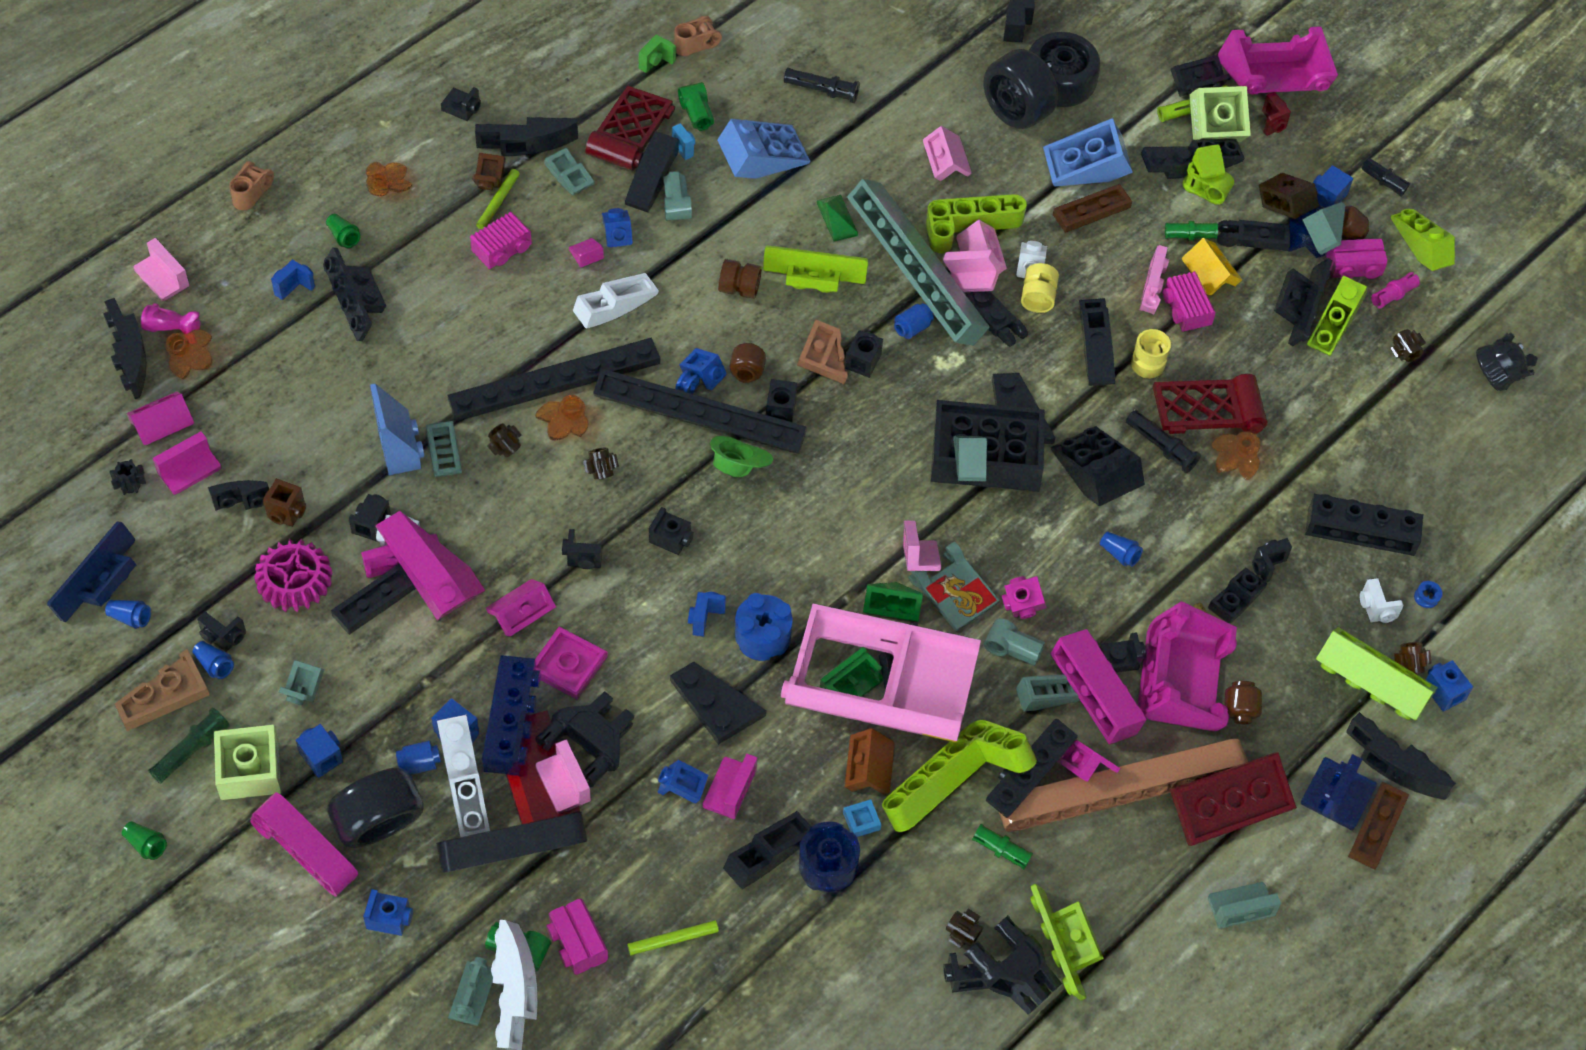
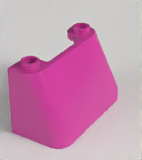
(1279, 67)
(1184, 668)

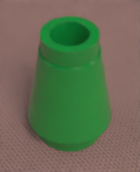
(343, 231)
(145, 841)

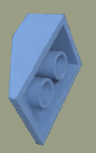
(1089, 156)
(396, 433)

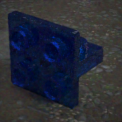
(1339, 791)

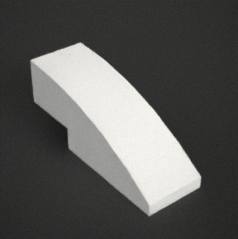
(614, 299)

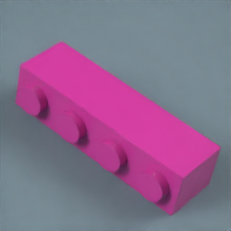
(1098, 686)

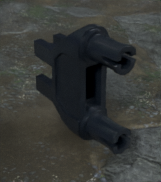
(592, 732)
(1021, 973)

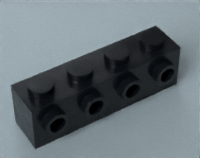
(1364, 524)

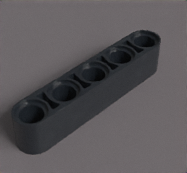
(511, 842)

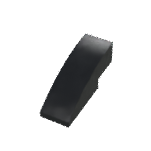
(1018, 15)
(651, 170)
(766, 850)

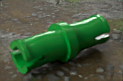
(1191, 230)
(1002, 846)

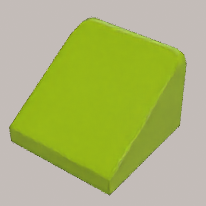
(1209, 161)

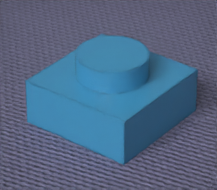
(686, 141)
(862, 818)

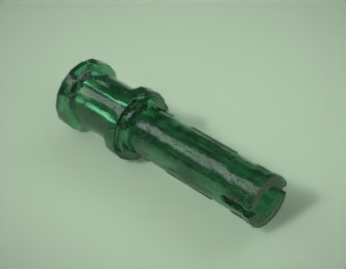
(198, 737)

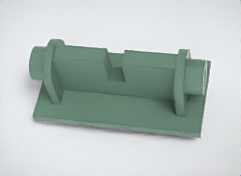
(472, 992)

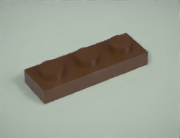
(1092, 208)
(1378, 825)

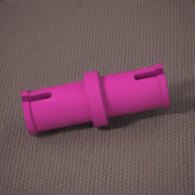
(1395, 290)

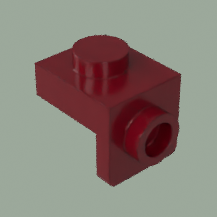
(1276, 113)

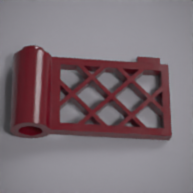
(618, 147)
(1243, 398)

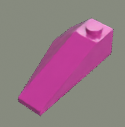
(433, 569)

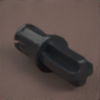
(1385, 176)

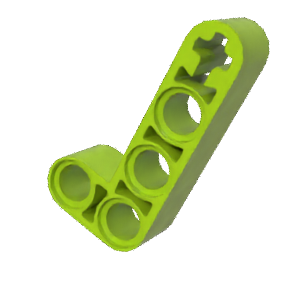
(957, 214)

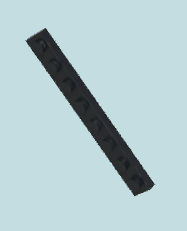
(552, 379)
(700, 411)

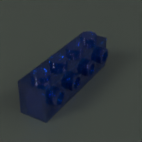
(509, 715)

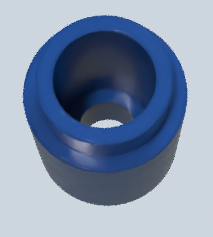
(913, 320)
(418, 757)

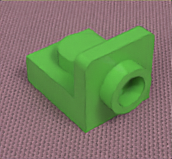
(654, 51)

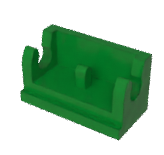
(854, 675)

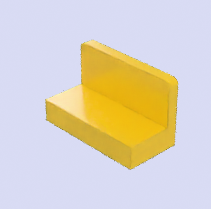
(1210, 266)

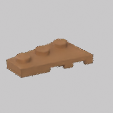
(167, 692)

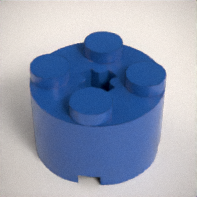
(763, 626)

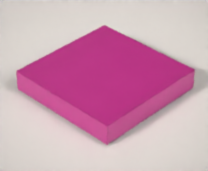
(569, 662)

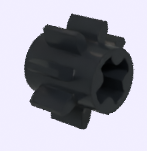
(127, 477)

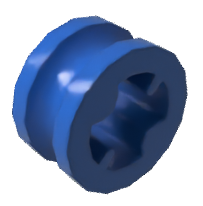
(687, 382)
(1425, 601)

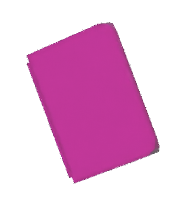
(587, 252)

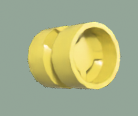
(1039, 288)
(1150, 353)

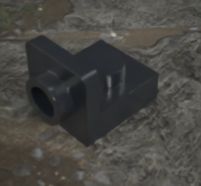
(461, 103)
(1125, 654)
(962, 979)

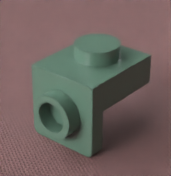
(302, 683)

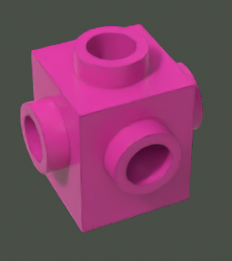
(1022, 587)

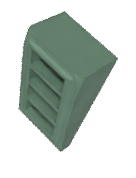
(443, 429)
(1032, 698)

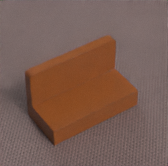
(869, 761)

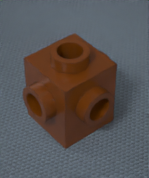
(284, 503)

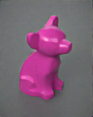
(161, 319)

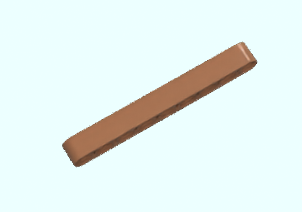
(1130, 784)

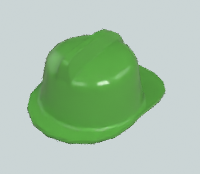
(737, 457)

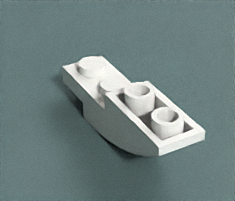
(463, 776)
(515, 971)

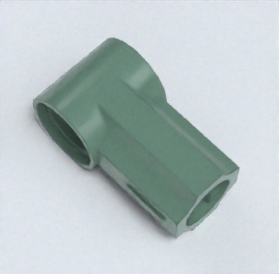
(676, 201)
(1006, 639)

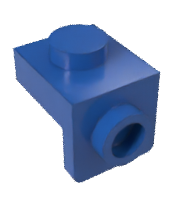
(617, 227)
(290, 277)
(706, 602)

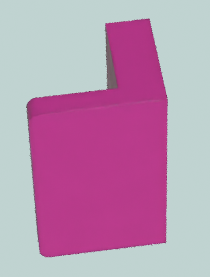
(161, 418)
(186, 463)
(522, 606)
(1084, 761)
(730, 786)

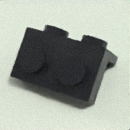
(1199, 74)

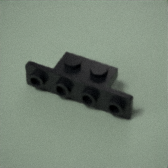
(355, 292)
(1301, 298)
(1017, 786)

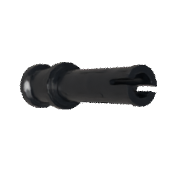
(835, 84)
(1171, 447)

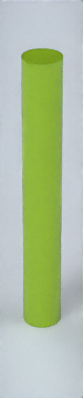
(498, 199)
(672, 937)

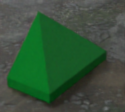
(837, 218)
(893, 601)

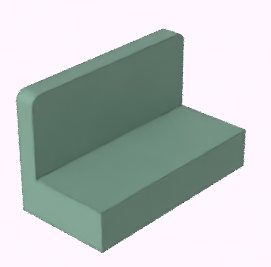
(1243, 904)

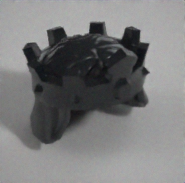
(1505, 362)

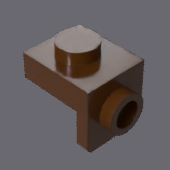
(489, 171)

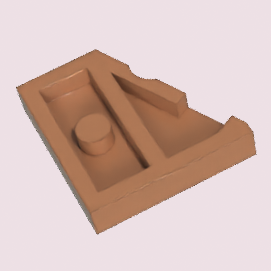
(824, 352)

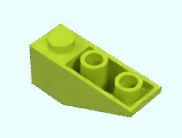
(1427, 240)
(1337, 315)

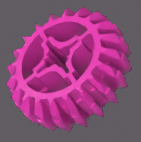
(299, 581)

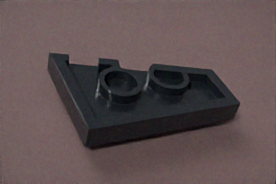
(1012, 391)
(715, 702)

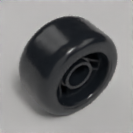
(1072, 63)
(1021, 89)
(375, 807)

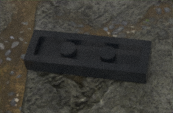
(373, 599)

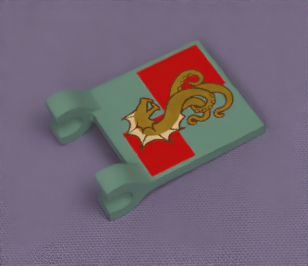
(956, 589)

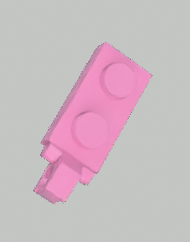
(1153, 282)

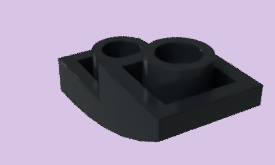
(231, 493)
(1237, 595)

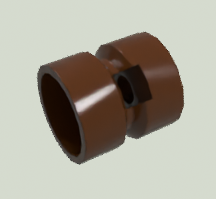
(740, 278)

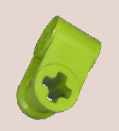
(1212, 189)

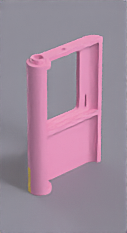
(925, 683)

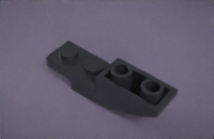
(535, 137)
(1175, 159)
(1097, 341)
(128, 348)
(1406, 768)

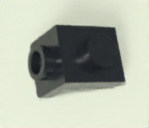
(581, 554)
(1269, 555)
(222, 636)

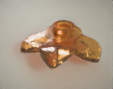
(386, 178)
(191, 354)
(561, 419)
(1235, 455)

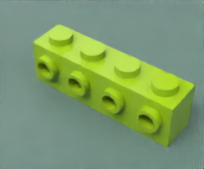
(1376, 673)

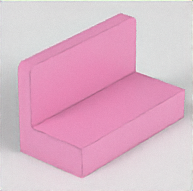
(946, 153)
(981, 237)
(973, 269)
(162, 271)
(919, 554)
(564, 779)

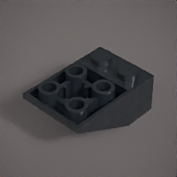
(1100, 465)

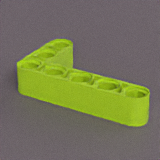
(952, 765)

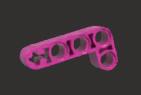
(304, 843)

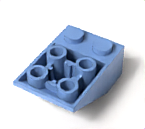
(761, 148)

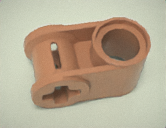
(694, 36)
(249, 185)

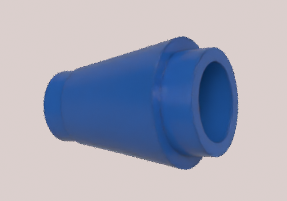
(1121, 548)
(129, 612)
(213, 660)

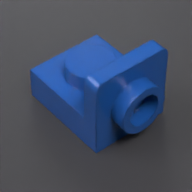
(706, 366)
(683, 781)

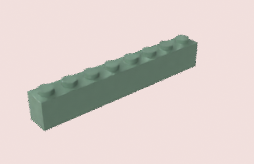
(918, 262)

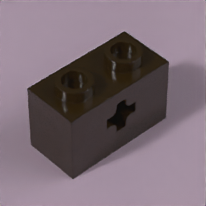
(1288, 195)

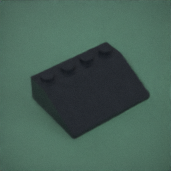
(1012, 437)

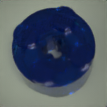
(830, 872)

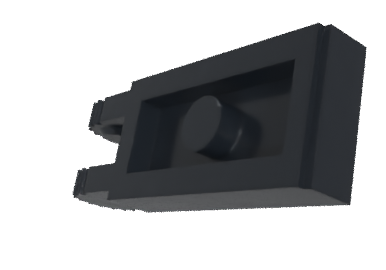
(1254, 234)
(998, 317)

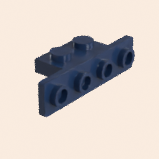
(96, 575)

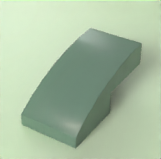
(567, 172)

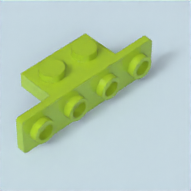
(814, 268)
(1071, 937)

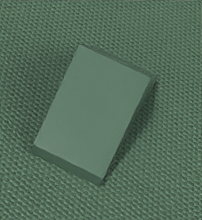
(1326, 227)
(970, 457)

